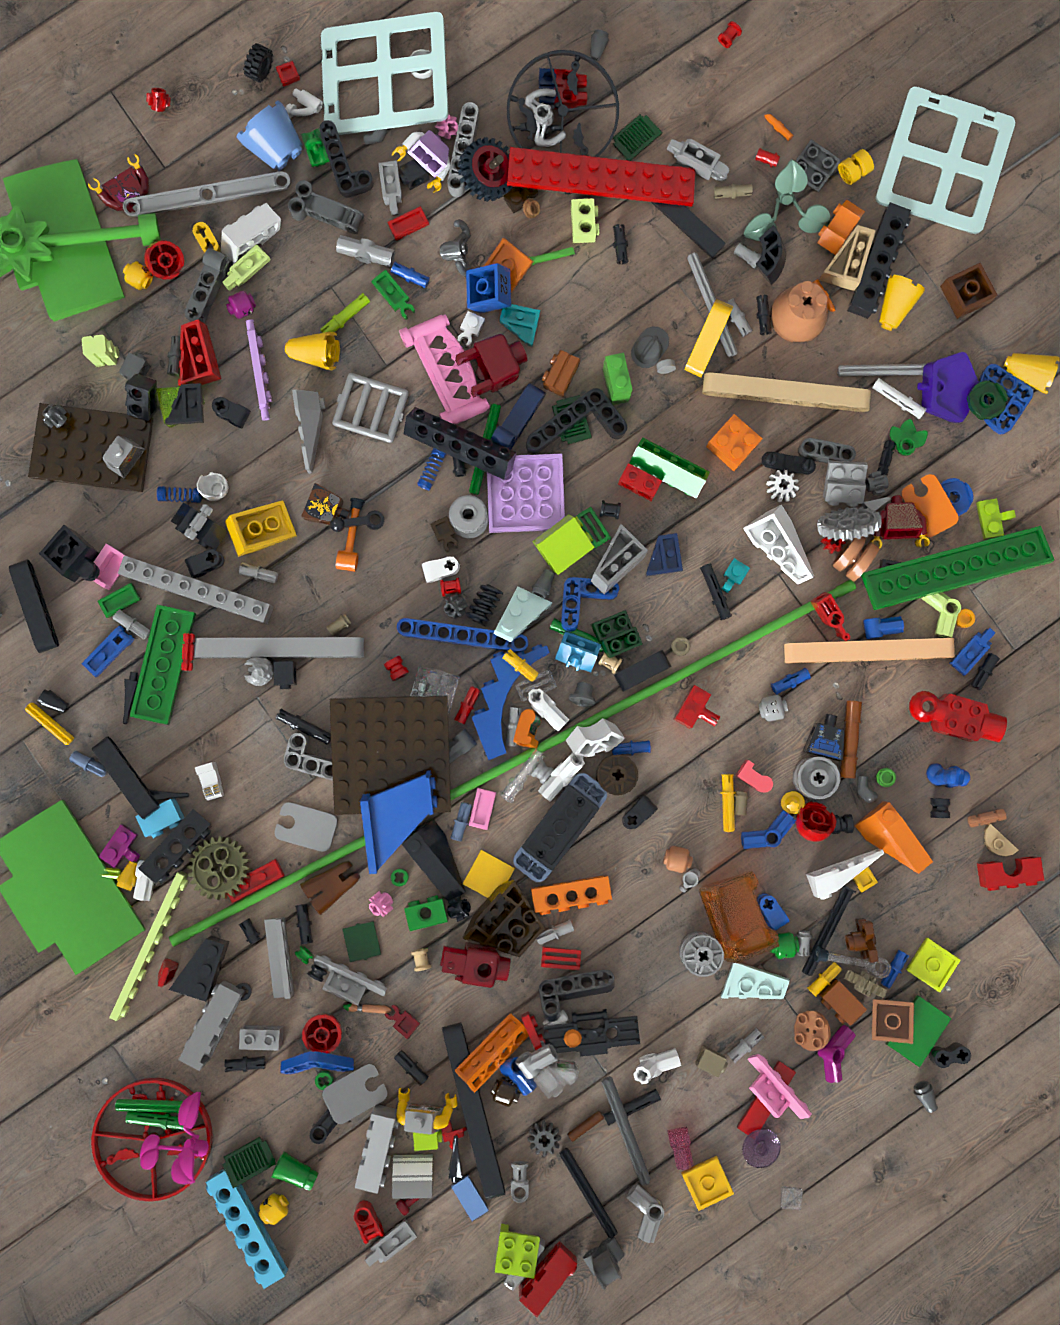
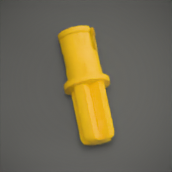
(520, 665)
(824, 979)

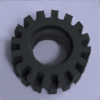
(258, 62)

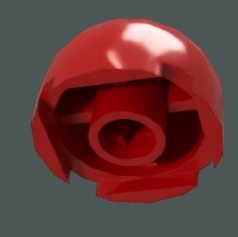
(164, 259)
(815, 822)
(322, 1033)

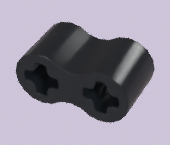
(950, 1055)

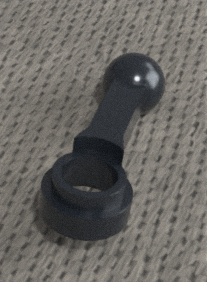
(338, 524)

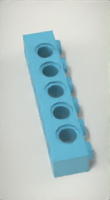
(267, 1250)

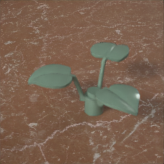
(789, 180)

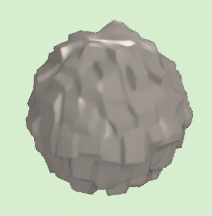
(260, 672)

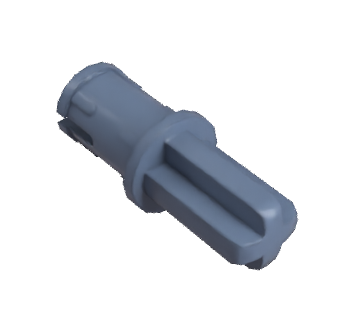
(88, 764)
(461, 821)

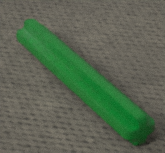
(148, 1105)

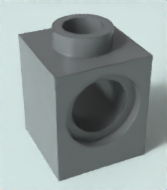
(134, 365)

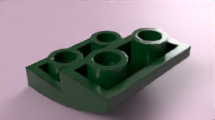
(616, 634)

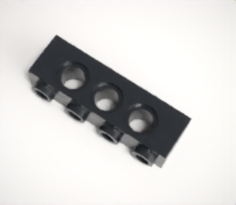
(177, 836)

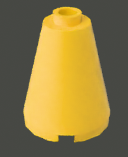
(898, 301)
(315, 349)
(1033, 369)

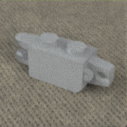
(700, 158)

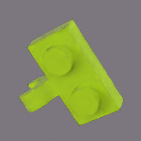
(992, 519)

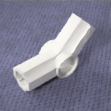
(561, 776)

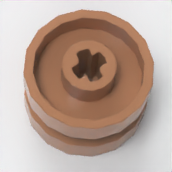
(857, 558)

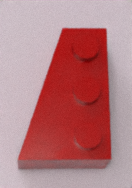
(548, 1278)

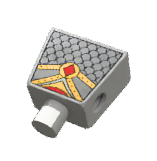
(122, 455)

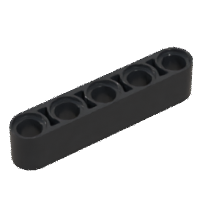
(33, 606)
(125, 777)

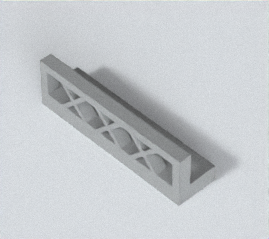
(279, 957)

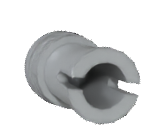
(748, 255)

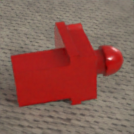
(448, 1133)

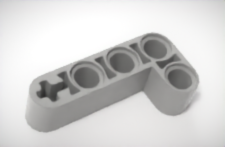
(304, 758)

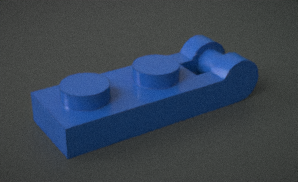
(107, 651)

